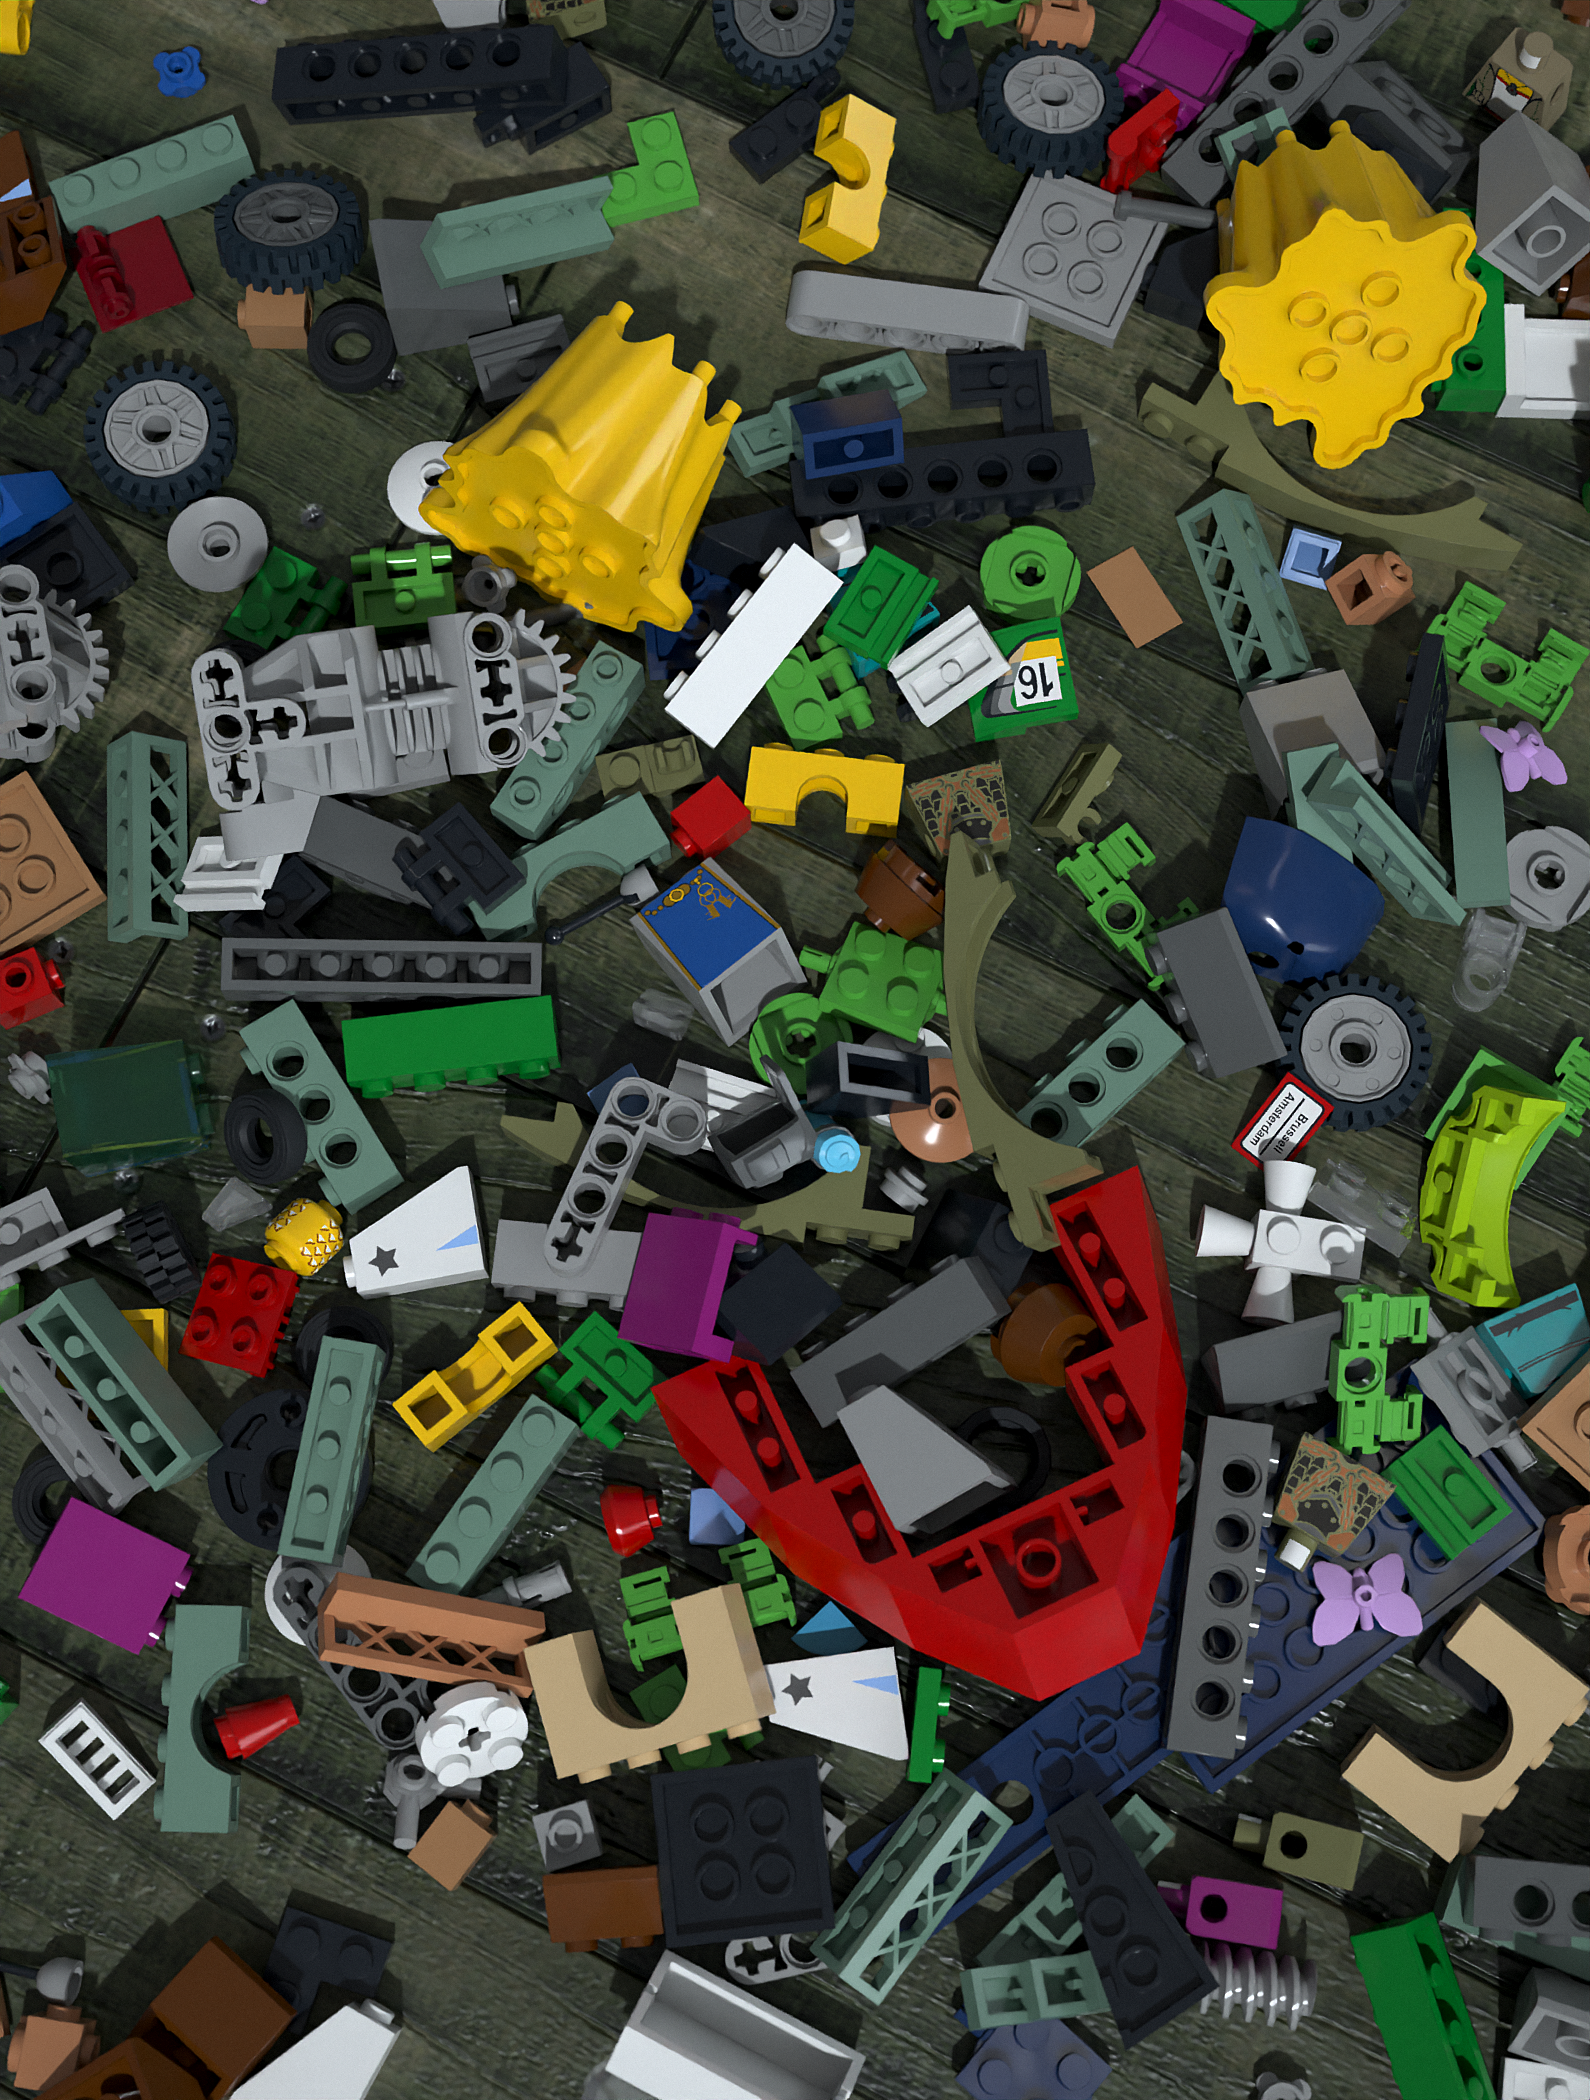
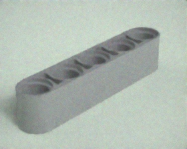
(905, 314)

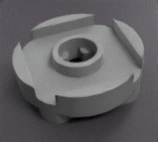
(1569, 857)

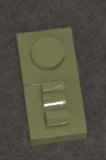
(652, 769)
(1082, 781)

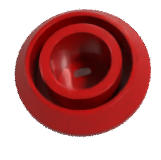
(629, 1517)

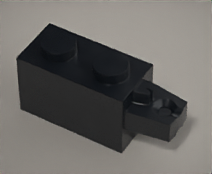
(538, 127)

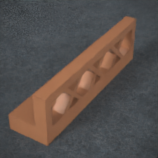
(426, 1624)

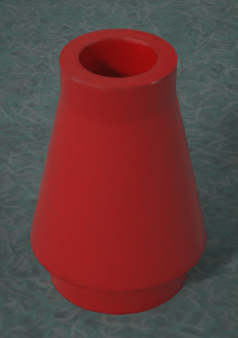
(255, 1724)

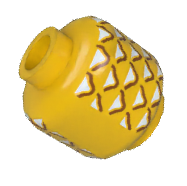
(304, 1236)

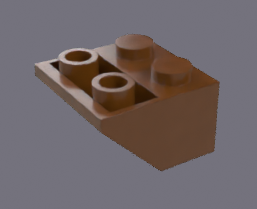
(29, 263)
(215, 2020)

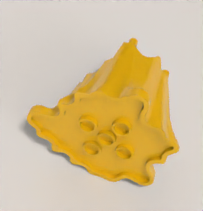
(1338, 291)
(592, 478)

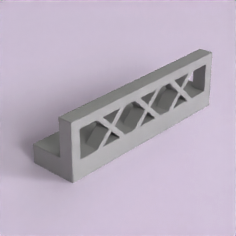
(62, 1423)

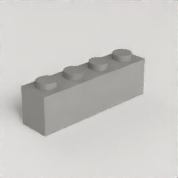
(524, 1272)

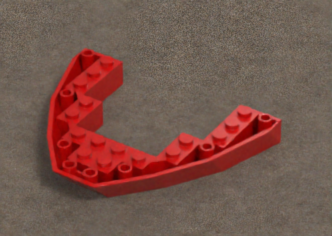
(1041, 1588)

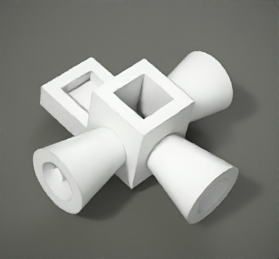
(1281, 1243)

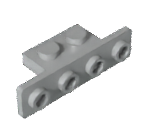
(36, 1233)

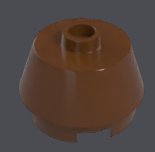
(900, 893)
(1044, 1334)

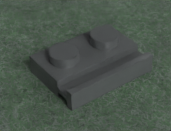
(515, 358)

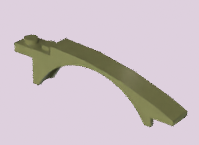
(1223, 434)
(1026, 1162)
(827, 1206)

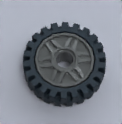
(782, 50)
(288, 232)

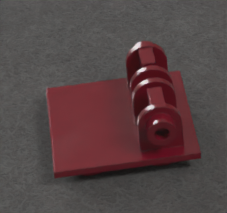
(129, 272)

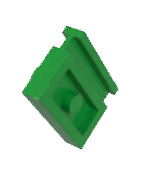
(880, 607)
(1445, 1493)
(925, 1750)

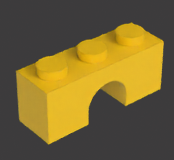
(845, 216)
(784, 777)
(491, 1368)

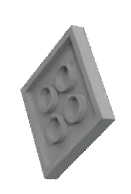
(1073, 257)

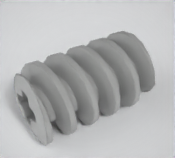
(1260, 1984)

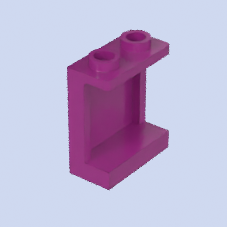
(1190, 51)
(682, 1283)
(106, 1576)

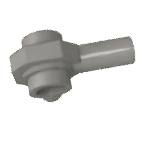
(413, 1787)

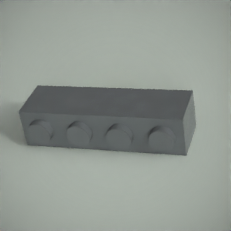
(360, 850)
(902, 1338)

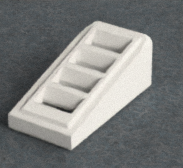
(81, 1773)

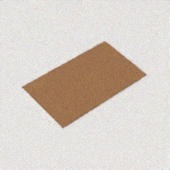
(1134, 597)

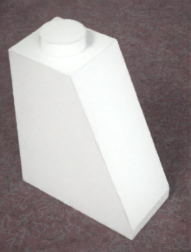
(332, 2061)

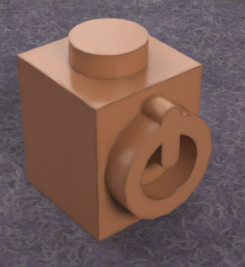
(1056, 20)
(1371, 588)
(51, 2046)

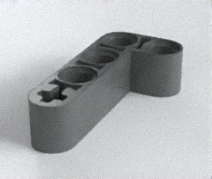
(368, 1704)

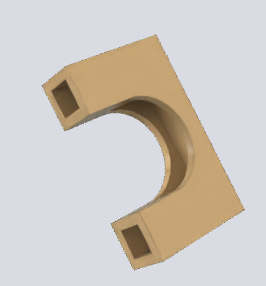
(722, 1691)
(1451, 1805)

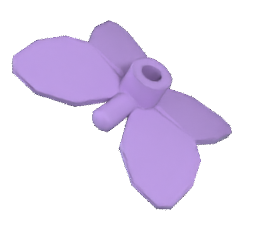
(1524, 756)
(1362, 1596)

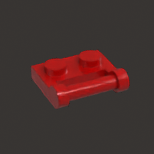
(1141, 142)

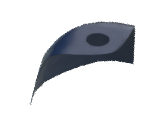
(1301, 891)

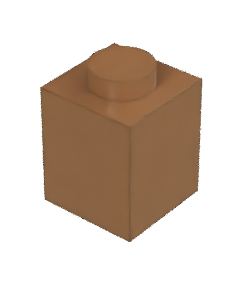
(276, 319)
(454, 1843)

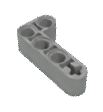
(614, 1179)

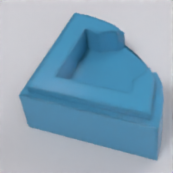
(829, 1633)

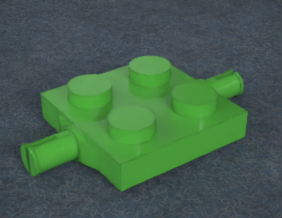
(881, 981)

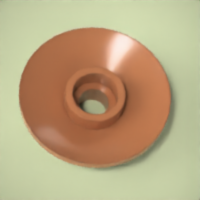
(928, 1134)

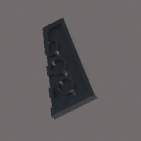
(1133, 1937)

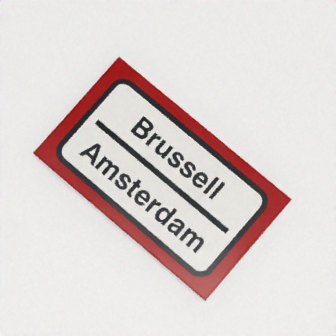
(1283, 1123)

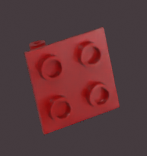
(239, 1314)

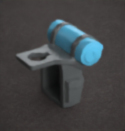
(782, 1135)

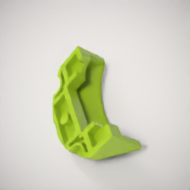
(1472, 1189)

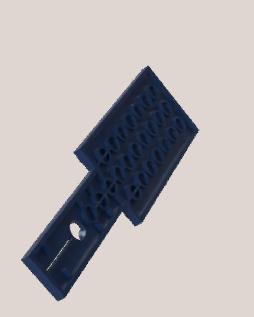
(1112, 1724)

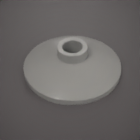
(215, 524)

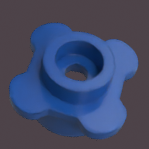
(183, 83)

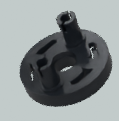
(253, 1464)

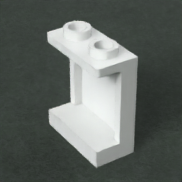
(1545, 367)

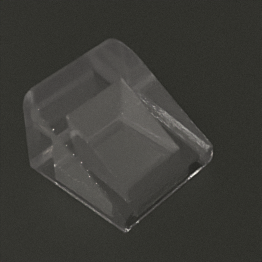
(662, 1013)
(234, 1205)

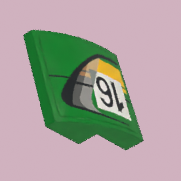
(1034, 689)

